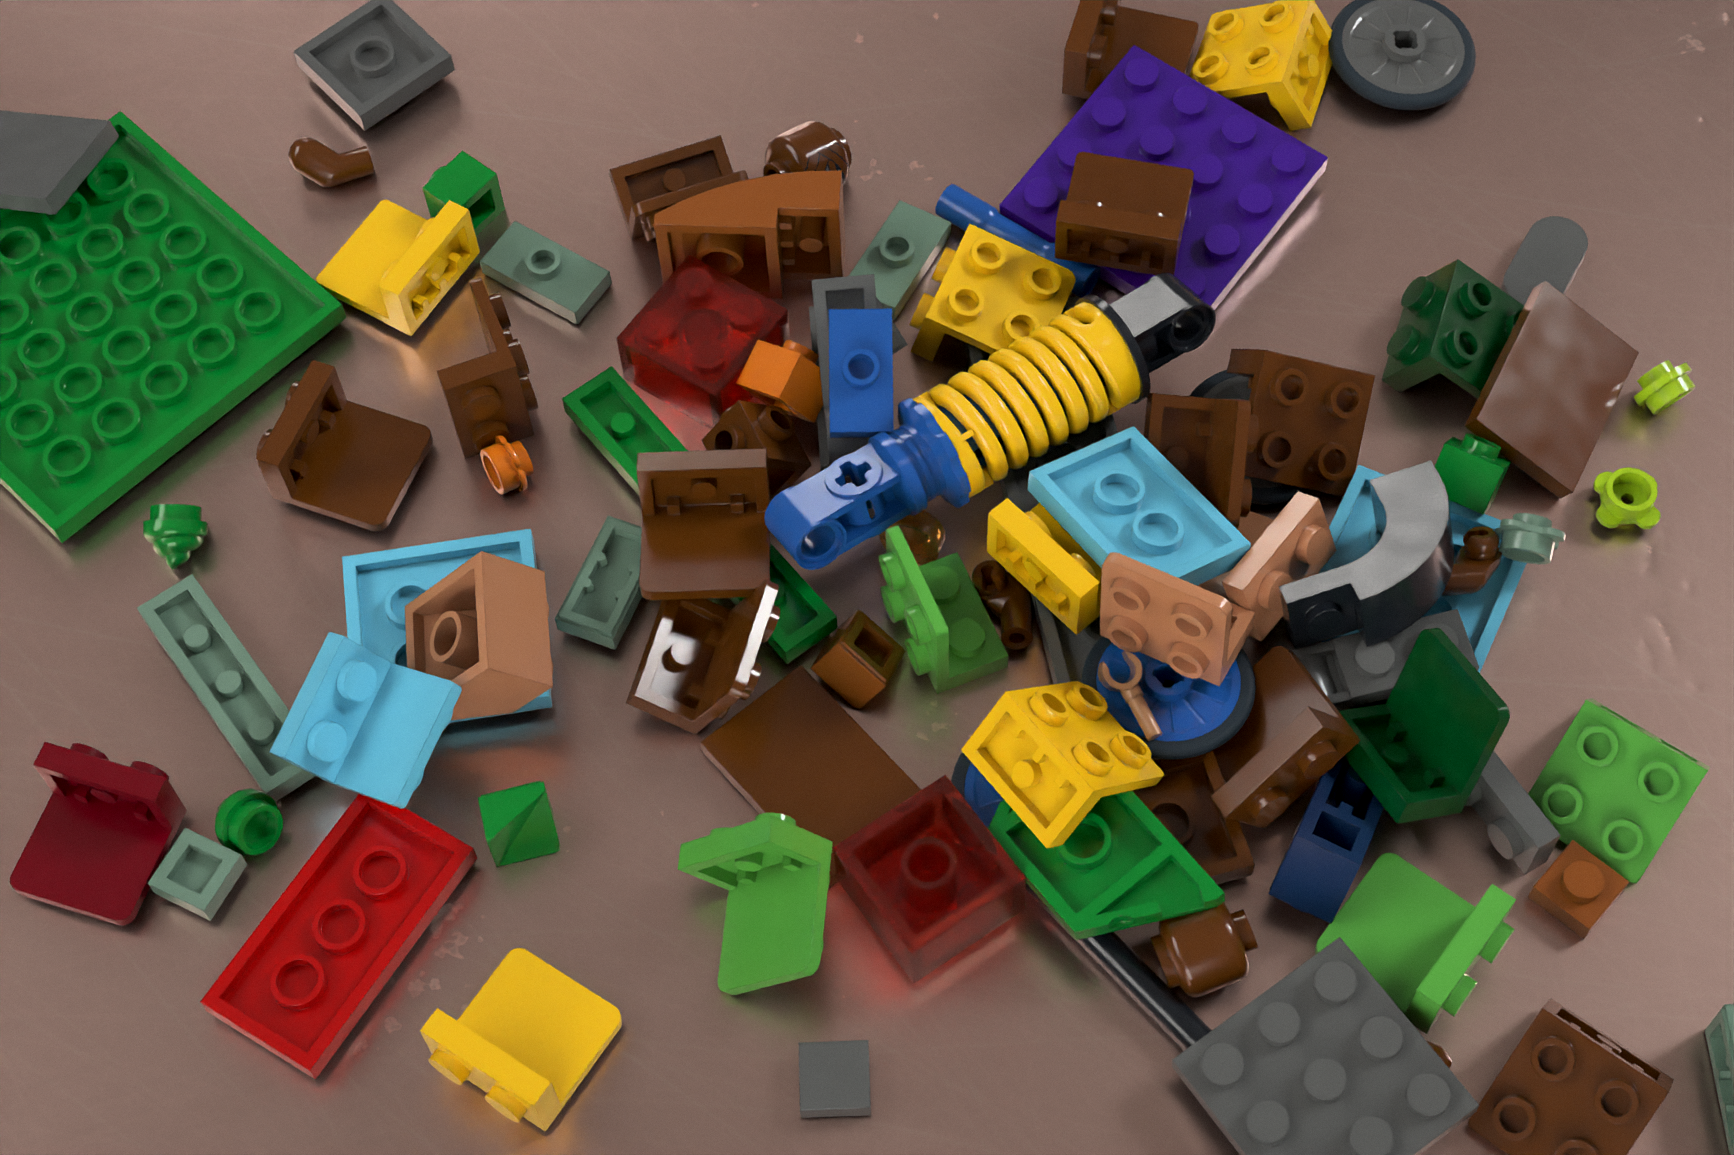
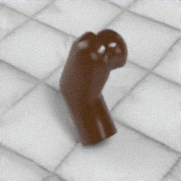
(327, 166)
(1474, 562)
(1007, 600)

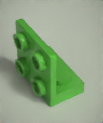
(942, 614)
(1615, 788)

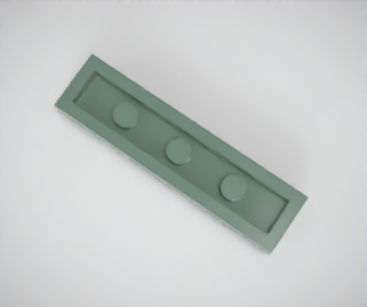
(224, 681)

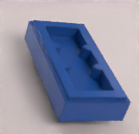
(860, 372)

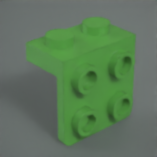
(774, 898)
(1419, 937)

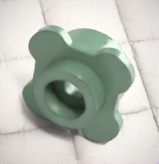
(1528, 538)

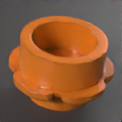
(507, 465)

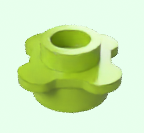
(1628, 484)

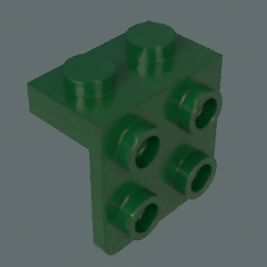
(1452, 327)
(1431, 735)

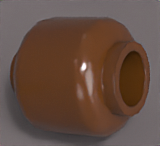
(1204, 949)

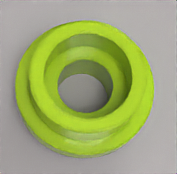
(1664, 386)

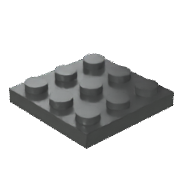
(1324, 1069)

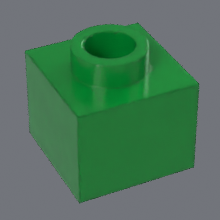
(469, 185)
(1472, 471)

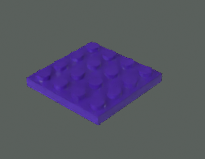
(1242, 167)

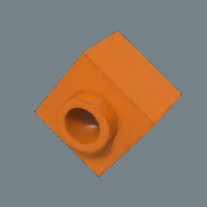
(784, 378)

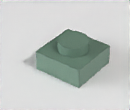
(197, 874)

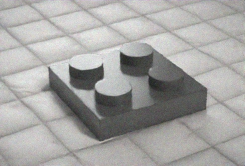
(374, 61)

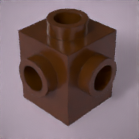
(759, 427)

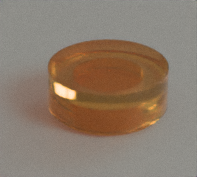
(923, 534)

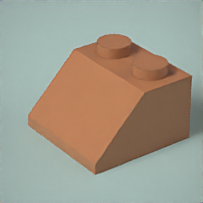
(485, 633)

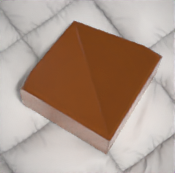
(858, 659)

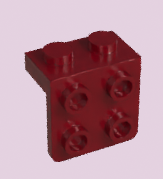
(97, 833)

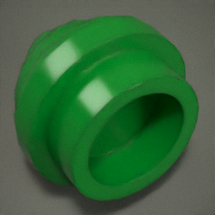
(168, 534)
(248, 822)

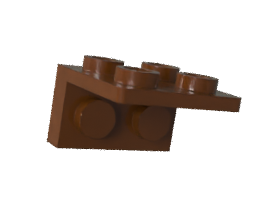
(1105, 34)
(1123, 214)
(1306, 419)
(1569, 1092)

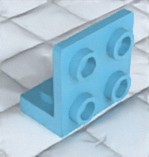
(366, 722)

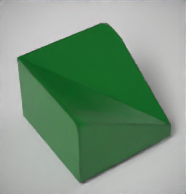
(519, 823)

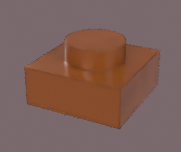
(1578, 889)

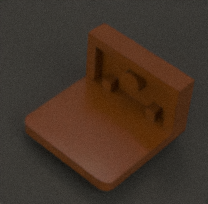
(668, 178)
(491, 391)
(1206, 445)
(340, 453)
(703, 523)
(703, 657)
(1283, 745)

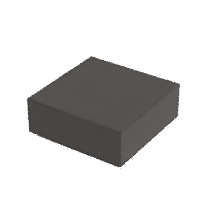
(834, 1079)

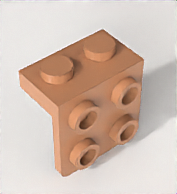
(1280, 553)
(1171, 619)

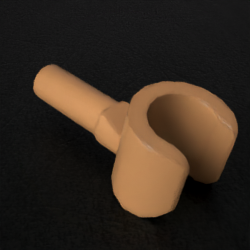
(1132, 694)

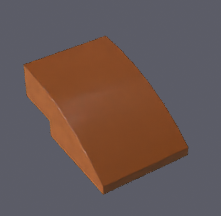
(760, 230)

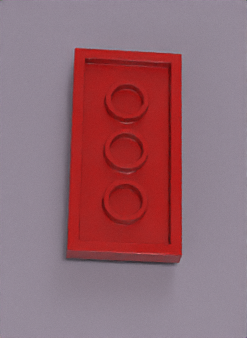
(339, 932)

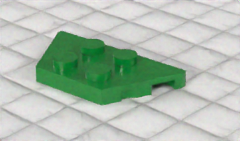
(1111, 870)

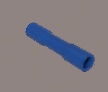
(964, 208)

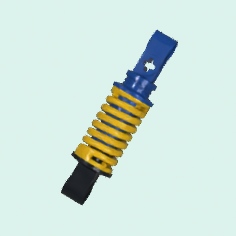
(993, 417)

